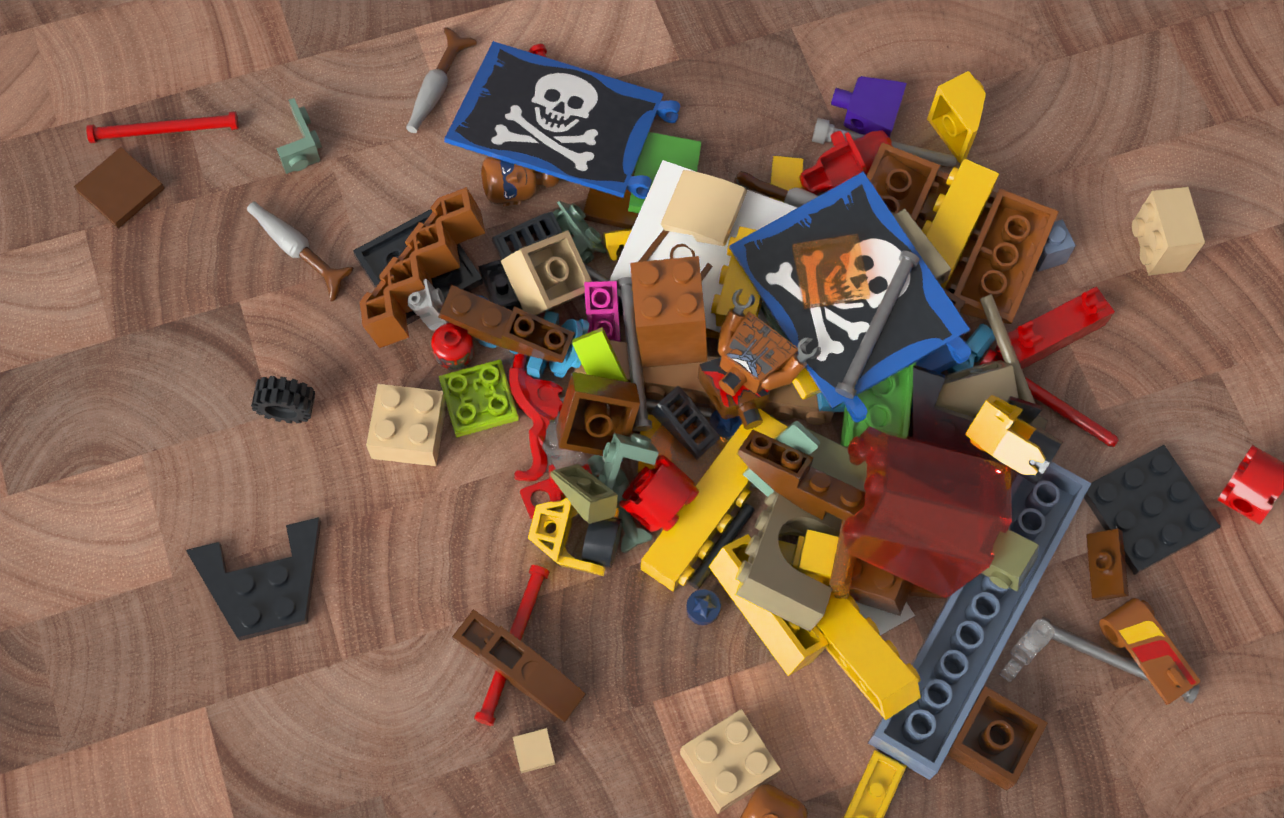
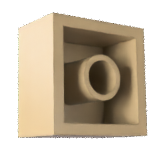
(1168, 231)
(547, 273)
(406, 424)
(729, 761)

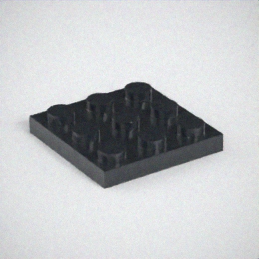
(378, 253)
(1152, 508)

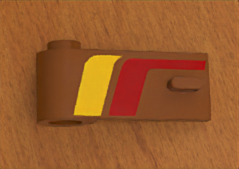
(1140, 633)

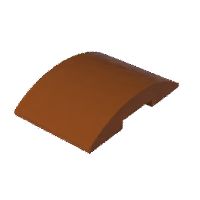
(1001, 247)

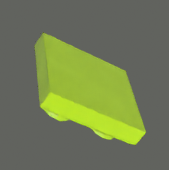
(478, 398)

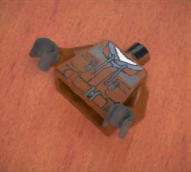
(756, 353)

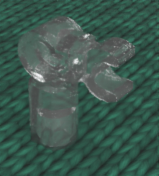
(1027, 647)

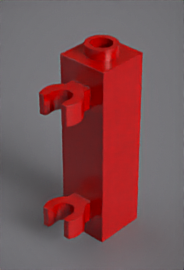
(1059, 327)

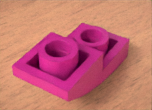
(603, 308)

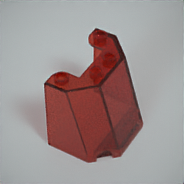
(927, 510)

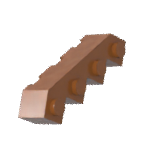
(428, 254)

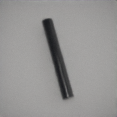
(727, 537)

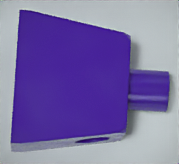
(871, 104)

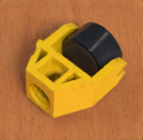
(1013, 440)
(599, 544)

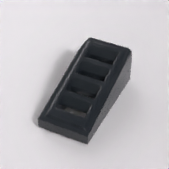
(536, 225)
(693, 414)

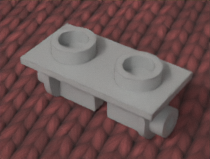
(428, 305)

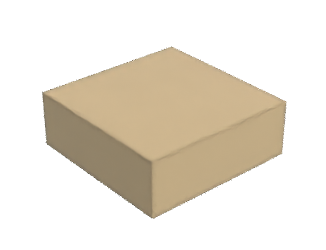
(534, 750)

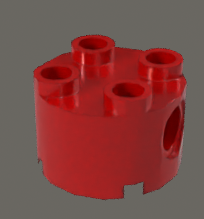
(1254, 485)
(658, 495)

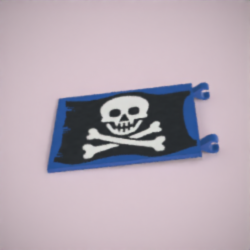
(559, 120)
(917, 324)

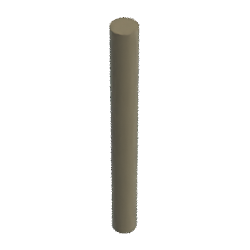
(1006, 346)

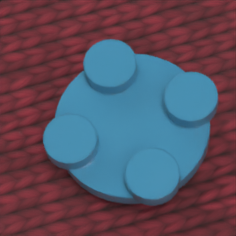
(571, 359)

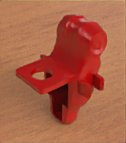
(843, 161)

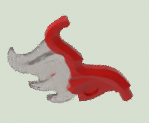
(543, 406)

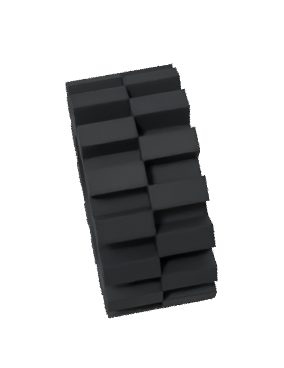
(283, 399)

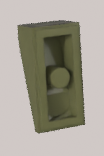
(586, 493)

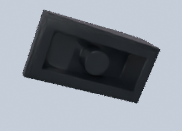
(498, 285)

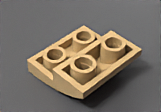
(704, 207)

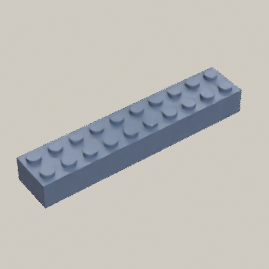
(975, 630)

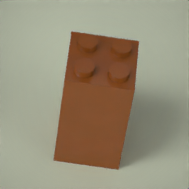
(669, 311)

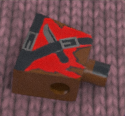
(742, 404)

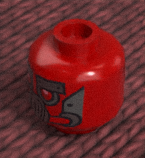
(452, 346)

